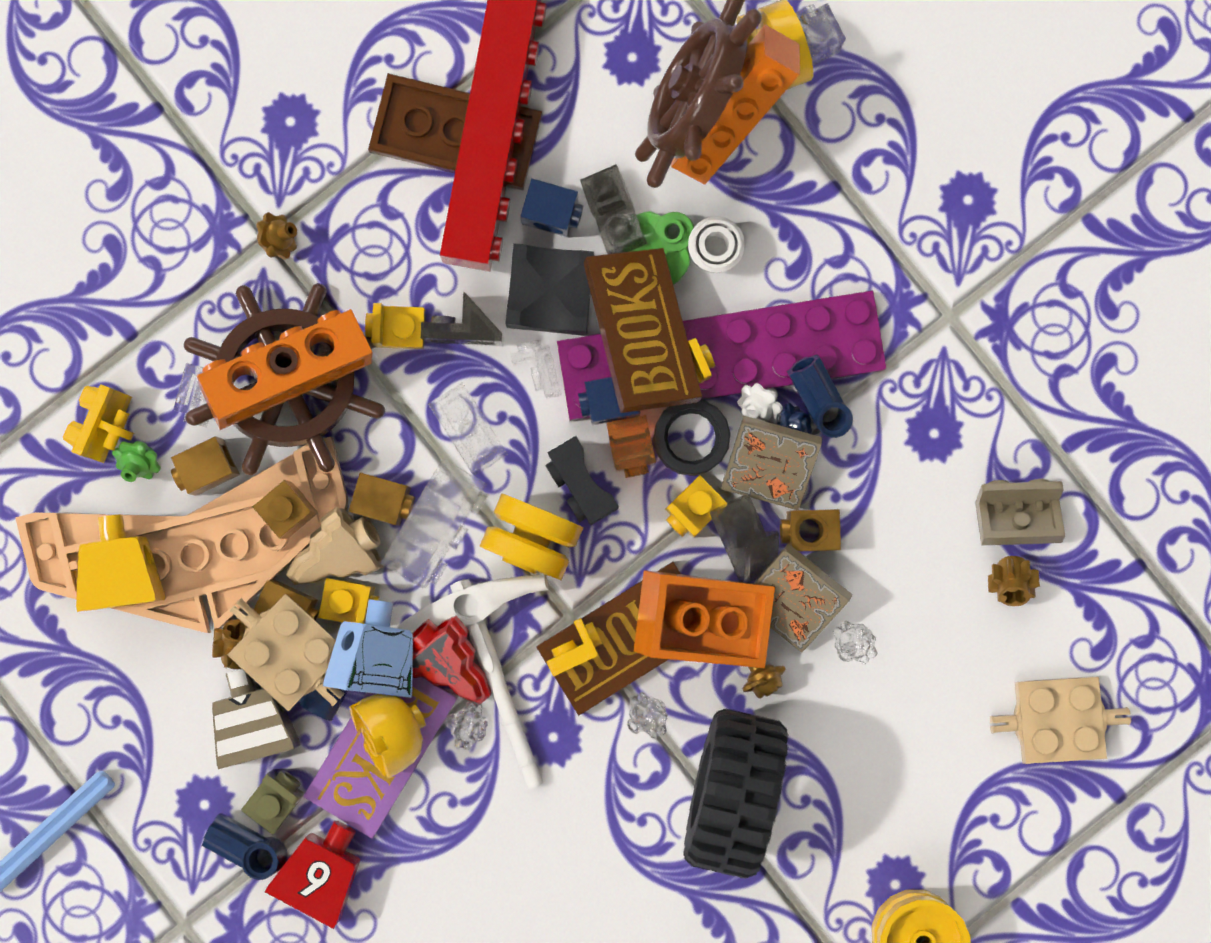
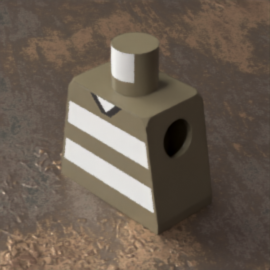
(249, 723)

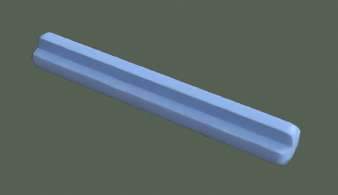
(54, 827)

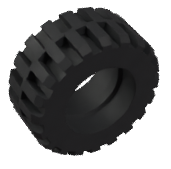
(736, 793)

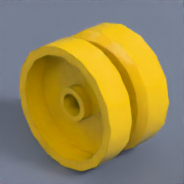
(531, 537)
(917, 914)

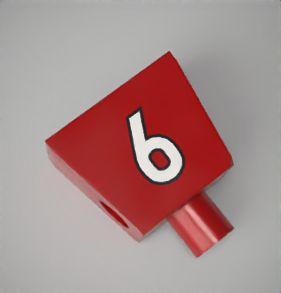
(318, 875)

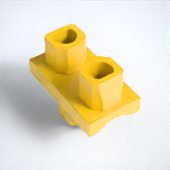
(102, 424)

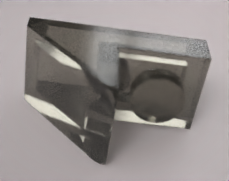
(474, 329)
(744, 538)

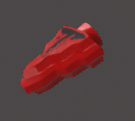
(448, 658)

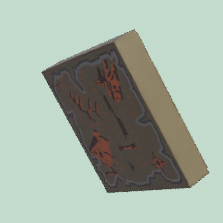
(771, 462)
(803, 597)

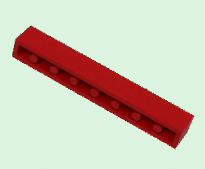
(490, 133)

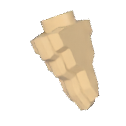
(337, 549)

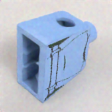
(372, 655)

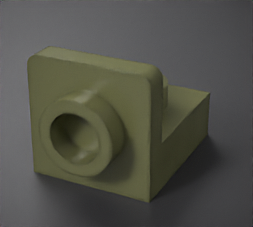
(273, 800)

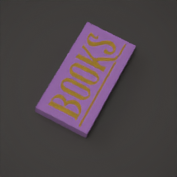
(350, 782)

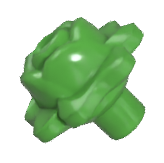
(136, 460)

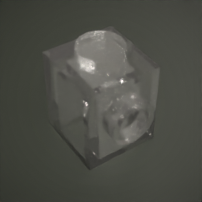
(821, 31)

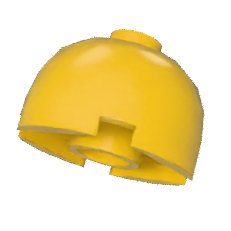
(389, 731)

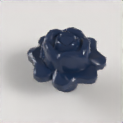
(795, 419)

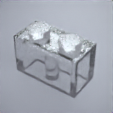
(468, 429)

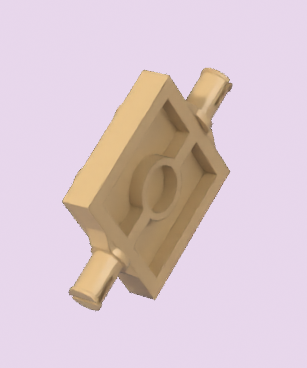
(284, 652)
(1060, 720)

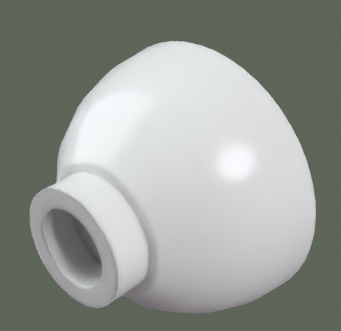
(716, 244)

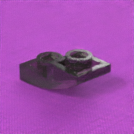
(613, 210)

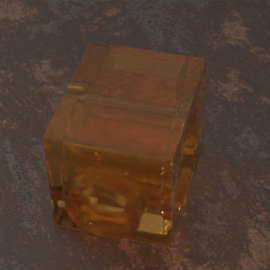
(631, 445)

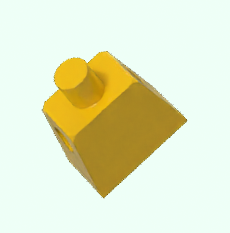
(116, 569)

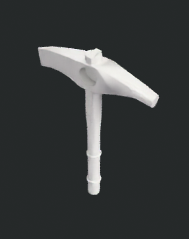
(472, 606)

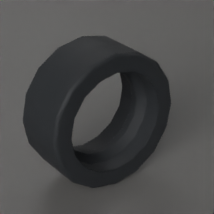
(697, 467)

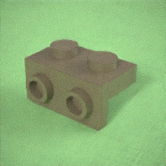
(1020, 512)

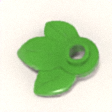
(676, 250)

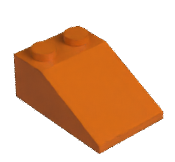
(703, 619)

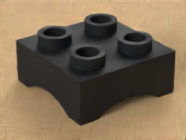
(548, 290)
(569, 468)

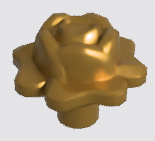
(276, 235)
(764, 680)

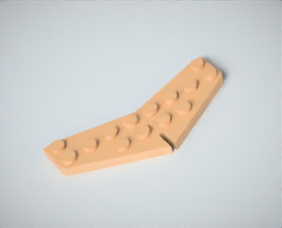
(211, 552)

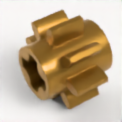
(1013, 581)
(226, 640)

